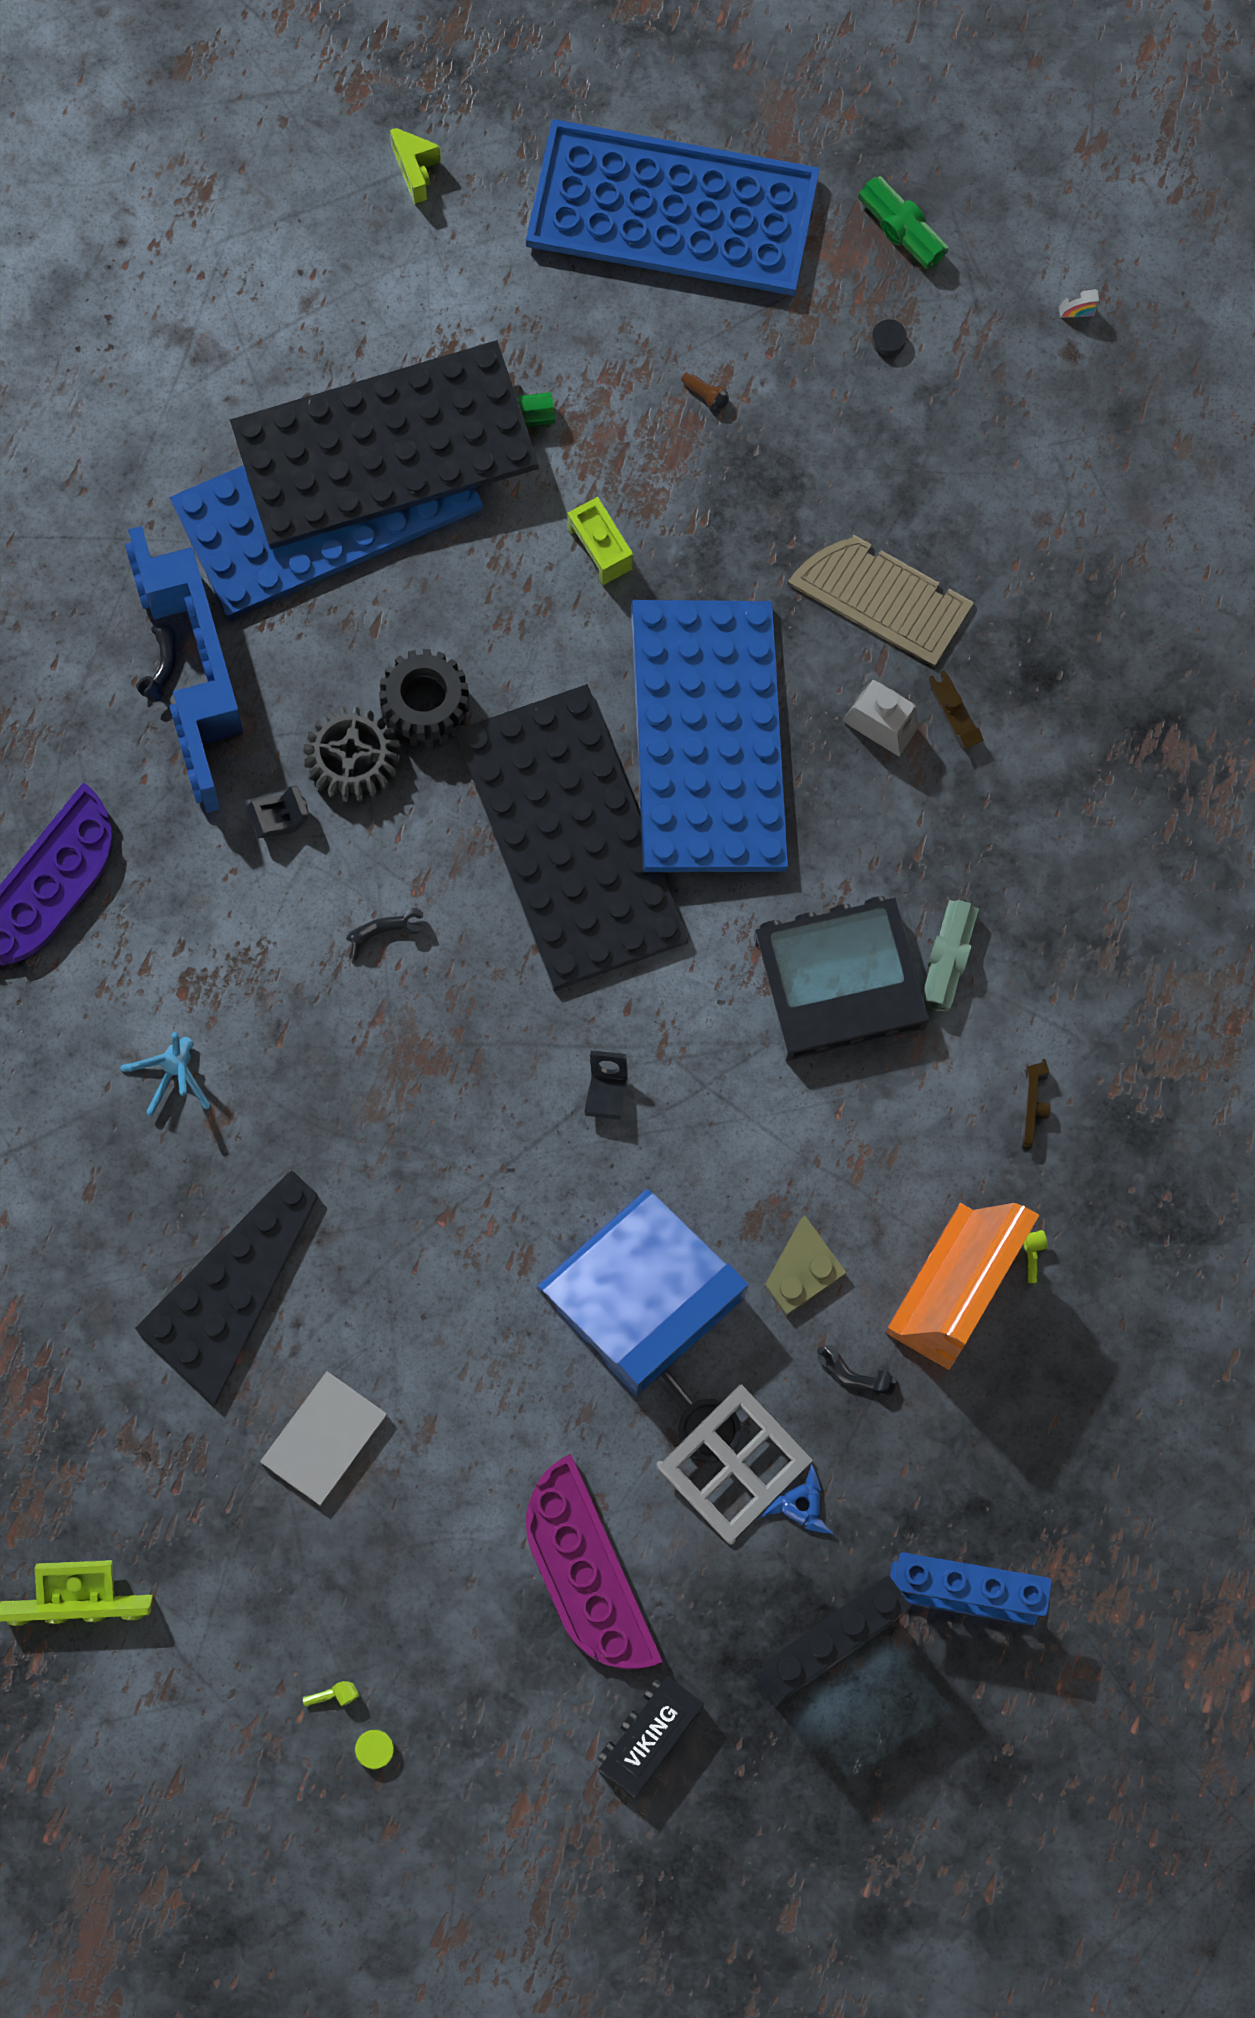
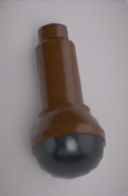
(715, 397)

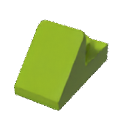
(413, 157)

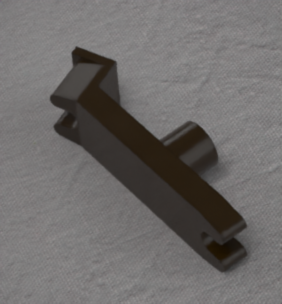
(955, 711)
(1033, 1108)

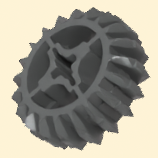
(338, 750)

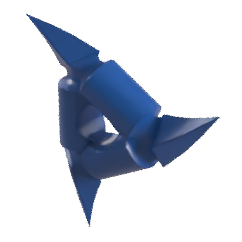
(810, 1492)

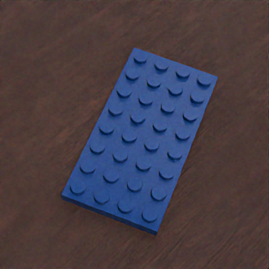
(672, 207)
(246, 574)
(708, 736)

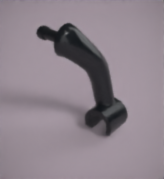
(152, 686)
(380, 925)
(832, 1361)

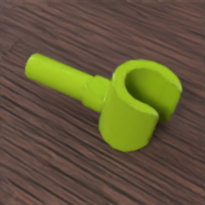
(1034, 1242)
(343, 1691)

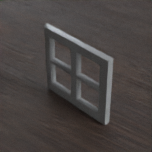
(734, 1464)

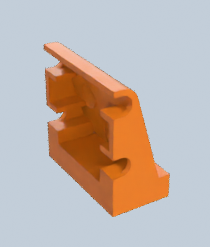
(960, 1279)

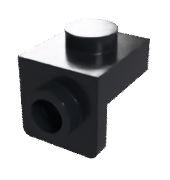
(278, 813)

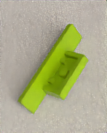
(73, 1592)

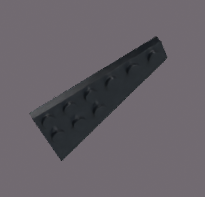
(220, 1300)

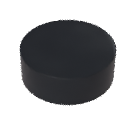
(889, 337)

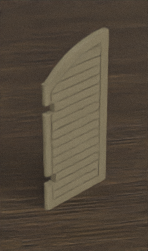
(883, 597)

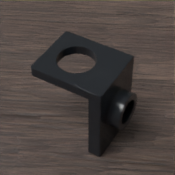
(607, 1086)

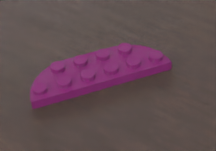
(585, 1572)

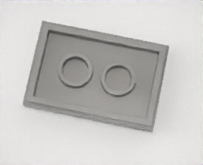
(323, 1438)

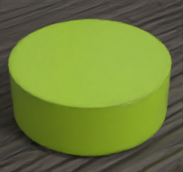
(374, 1749)

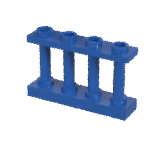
(971, 1588)

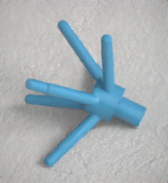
(174, 1062)

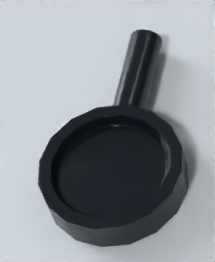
(695, 1413)

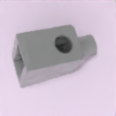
(883, 716)

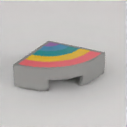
(1080, 307)

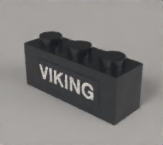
(649, 1736)

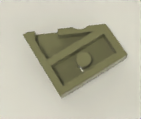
(803, 1269)

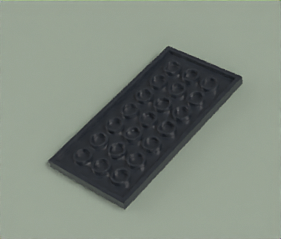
(384, 444)
(570, 837)

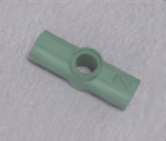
(949, 955)

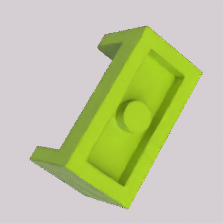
(601, 539)

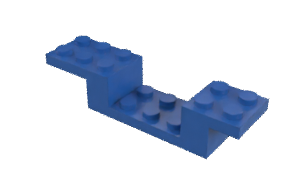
(203, 711)

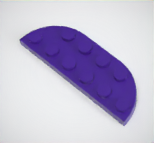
(54, 876)

